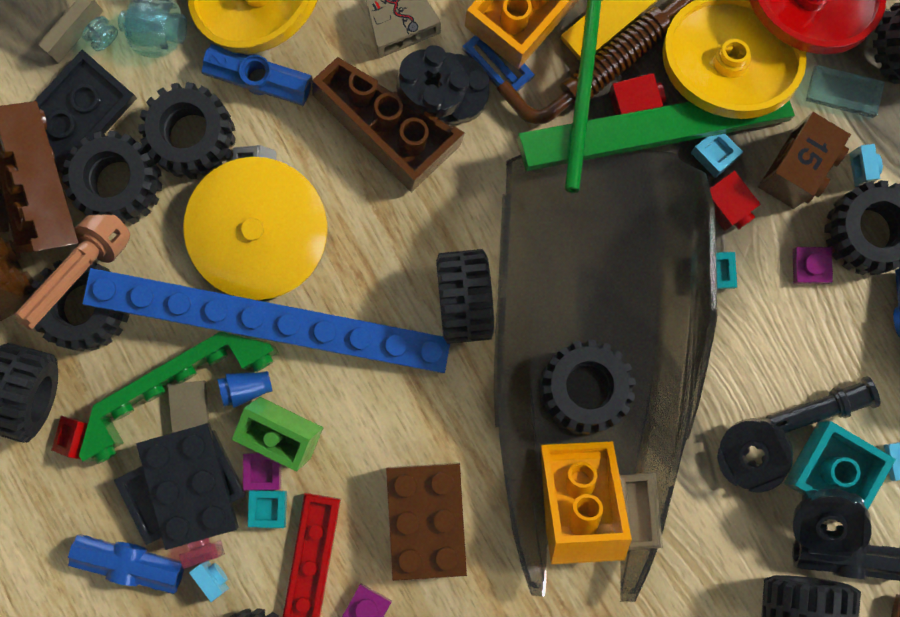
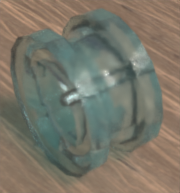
(100, 33)

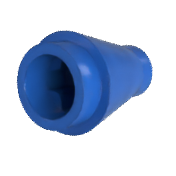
(243, 387)

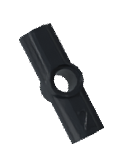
(870, 562)

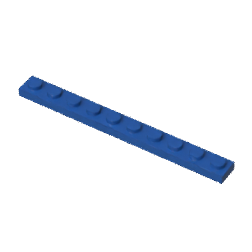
(265, 320)

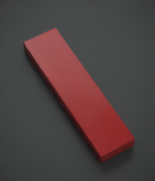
(312, 556)

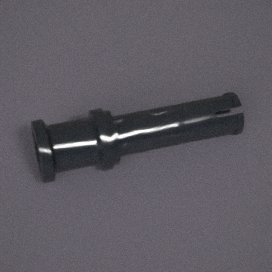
(839, 402)

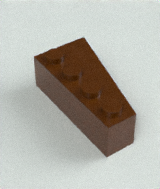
(398, 137)
(31, 181)

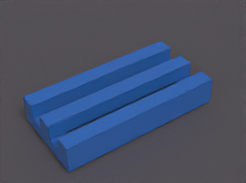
(517, 83)

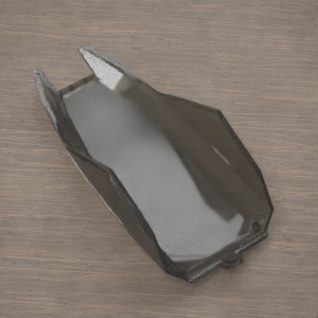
(613, 266)

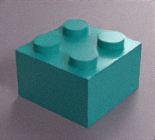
(839, 461)

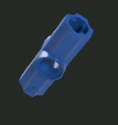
(237, 67)
(126, 563)

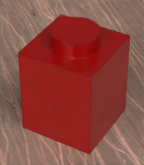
(636, 94)
(733, 202)

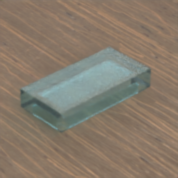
(845, 91)

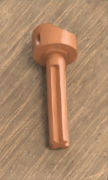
(93, 244)

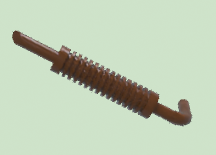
(607, 66)

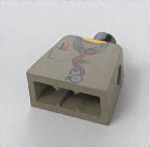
(401, 23)

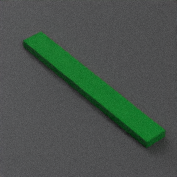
(636, 132)

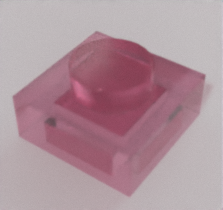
(201, 552)

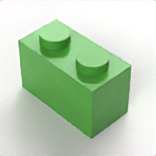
(277, 433)

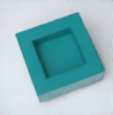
(726, 270)
(267, 508)

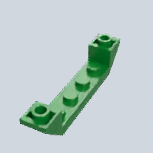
(101, 435)

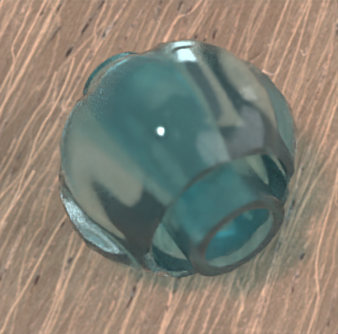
(152, 24)

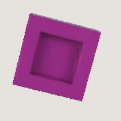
(812, 265)
(260, 472)
(367, 603)

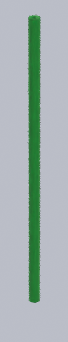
(583, 96)

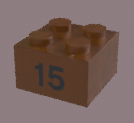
(805, 161)

